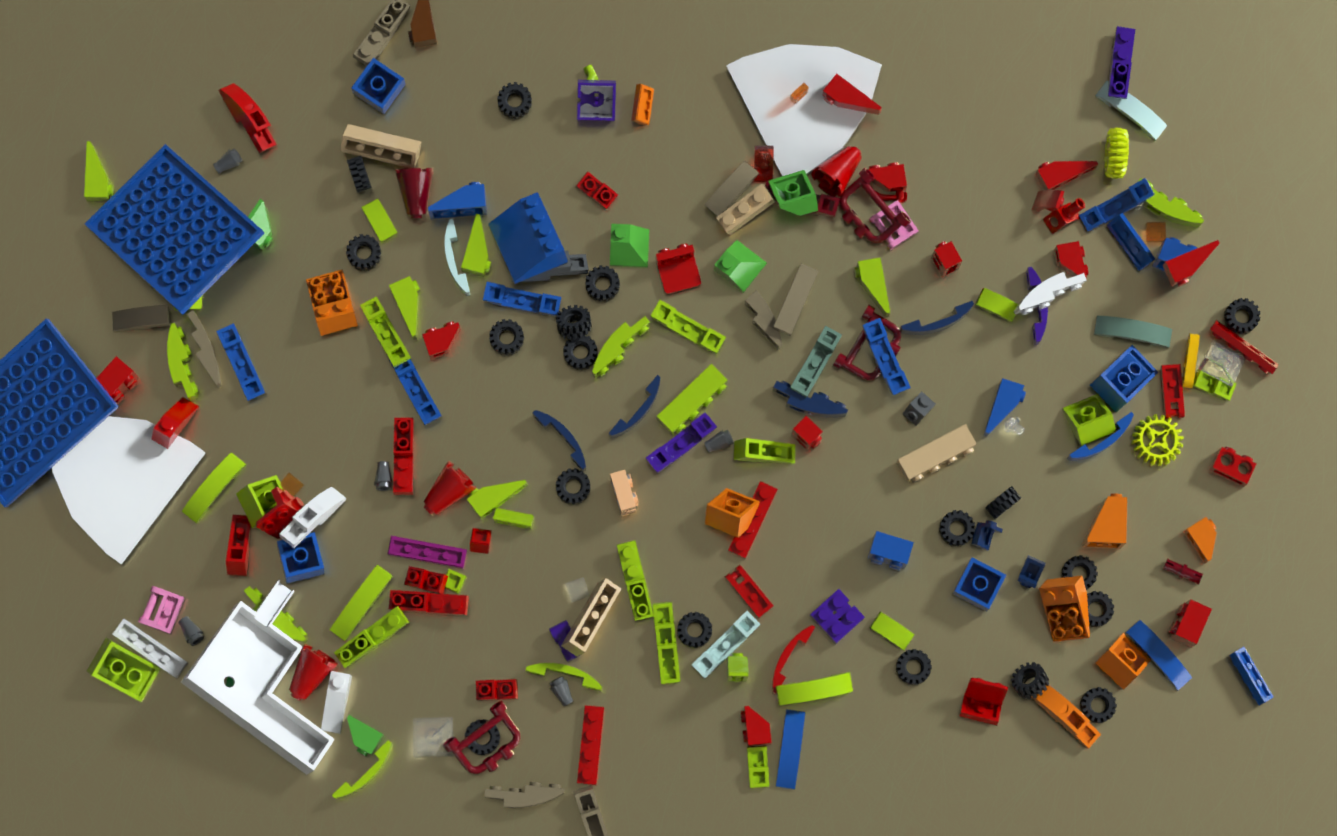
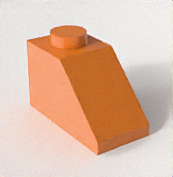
(1202, 537)

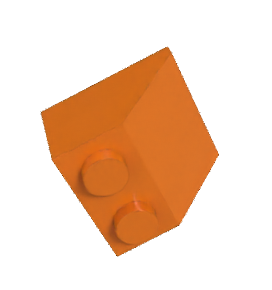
(731, 512)
(1123, 661)

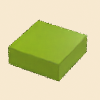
(454, 581)

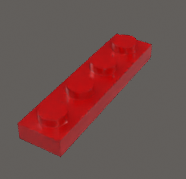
(1249, 352)
(742, 544)
(590, 745)

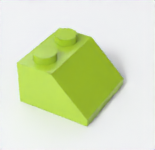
(1090, 419)
(257, 498)

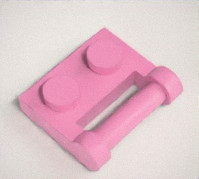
(903, 233)
(167, 611)

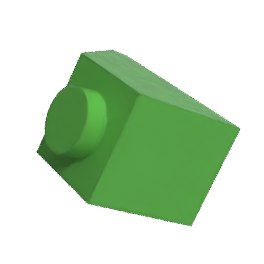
(364, 736)

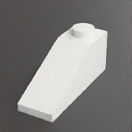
(336, 701)

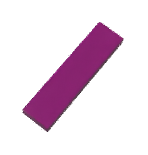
(427, 552)

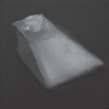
(1222, 362)
(430, 735)

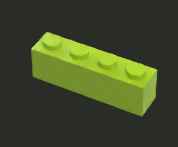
(692, 399)

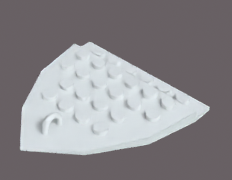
(812, 128)
(122, 481)

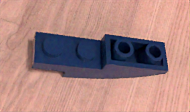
(817, 405)

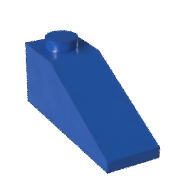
(1006, 400)

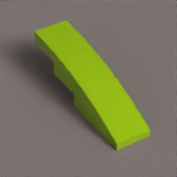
(361, 602)
(666, 642)

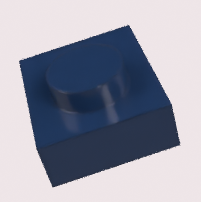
(984, 533)
(1031, 572)

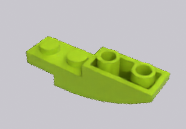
(1174, 210)
(612, 350)
(177, 356)
(634, 580)
(282, 621)
(371, 637)

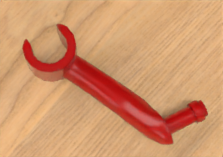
(900, 195)

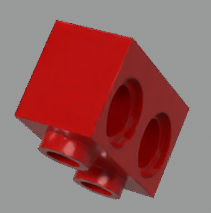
(946, 258)
(807, 433)
(1231, 471)

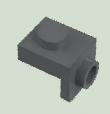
(918, 408)

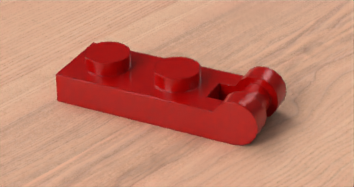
(1172, 390)
(749, 592)

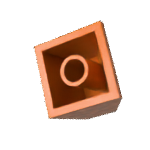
(1109, 524)

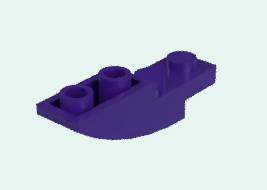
(1121, 62)

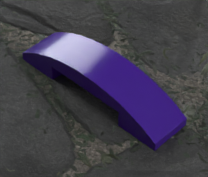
(1038, 328)
(681, 443)

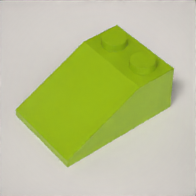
(123, 669)

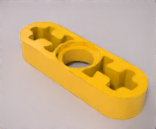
(1190, 360)

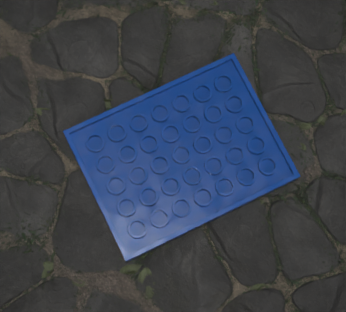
(174, 229)
(44, 407)

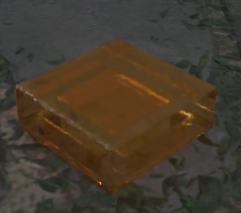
(799, 93)
(1155, 231)
(291, 484)

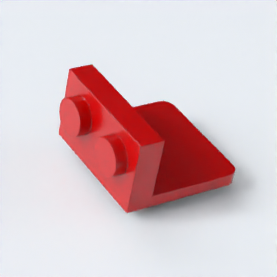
(678, 268)
(281, 515)
(983, 701)

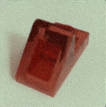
(763, 162)

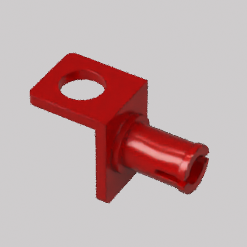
(1065, 215)

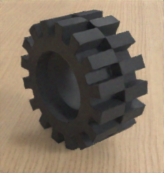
(514, 111)
(359, 174)
(363, 241)
(602, 294)
(1245, 305)
(573, 329)
(506, 348)
(580, 363)
(576, 497)
(1003, 502)
(968, 524)
(1086, 564)
(1107, 605)
(694, 641)
(921, 658)
(1026, 673)
(1109, 702)
(486, 748)

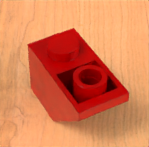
(889, 177)
(1070, 258)
(441, 340)
(757, 728)

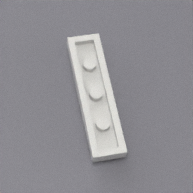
(150, 648)

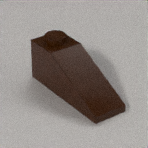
(422, 25)

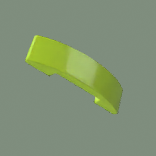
(687, 328)
(385, 331)
(212, 487)
(541, 668)
(814, 689)
(383, 754)

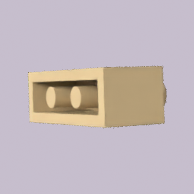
(745, 209)

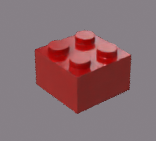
(117, 379)
(1190, 623)

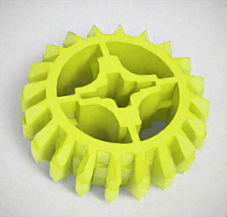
(1116, 153)
(1152, 435)

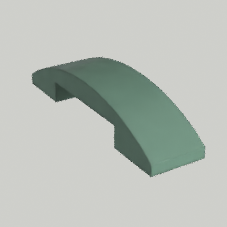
(1133, 330)
(816, 361)

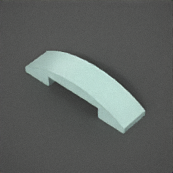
(1134, 110)
(451, 236)
(726, 644)

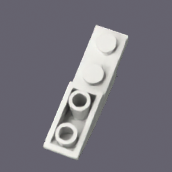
(1047, 290)
(311, 515)

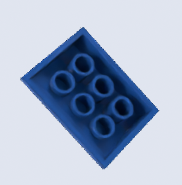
(527, 239)

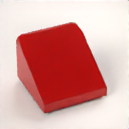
(480, 540)

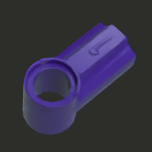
(559, 633)

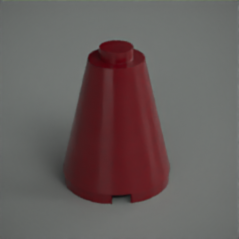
(415, 189)

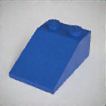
(462, 203)
(1124, 378)

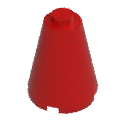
(837, 171)
(448, 489)
(310, 672)

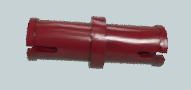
(1183, 571)

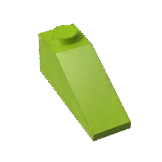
(96, 180)
(476, 256)
(872, 280)
(407, 300)
(764, 451)
(491, 497)
(737, 668)

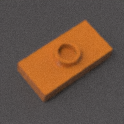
(642, 104)

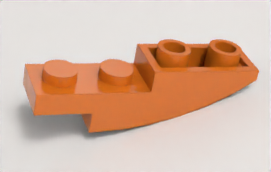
(1068, 715)

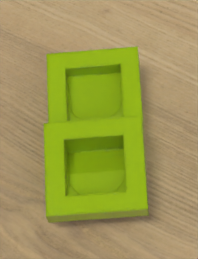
(379, 219)
(997, 304)
(1213, 386)
(892, 631)
(758, 766)

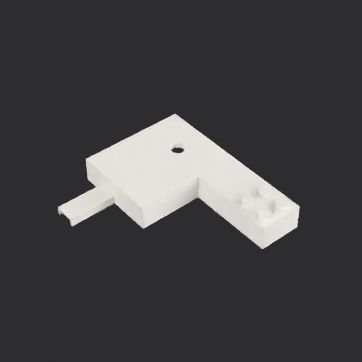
(257, 659)

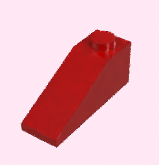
(847, 96)
(1062, 172)
(1184, 266)
(173, 422)
(238, 546)

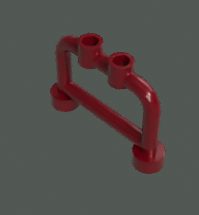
(850, 215)
(846, 361)
(504, 751)

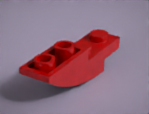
(248, 112)
(403, 456)
(429, 602)

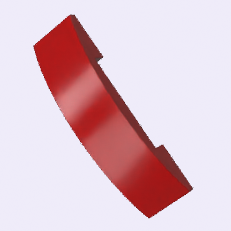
(801, 637)

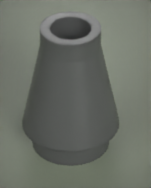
(228, 161)
(719, 441)
(383, 478)
(191, 631)
(561, 690)

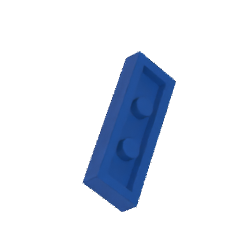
(1130, 241)
(1251, 676)

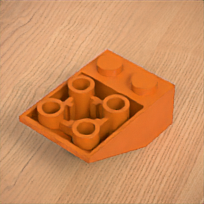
(331, 302)
(1066, 608)

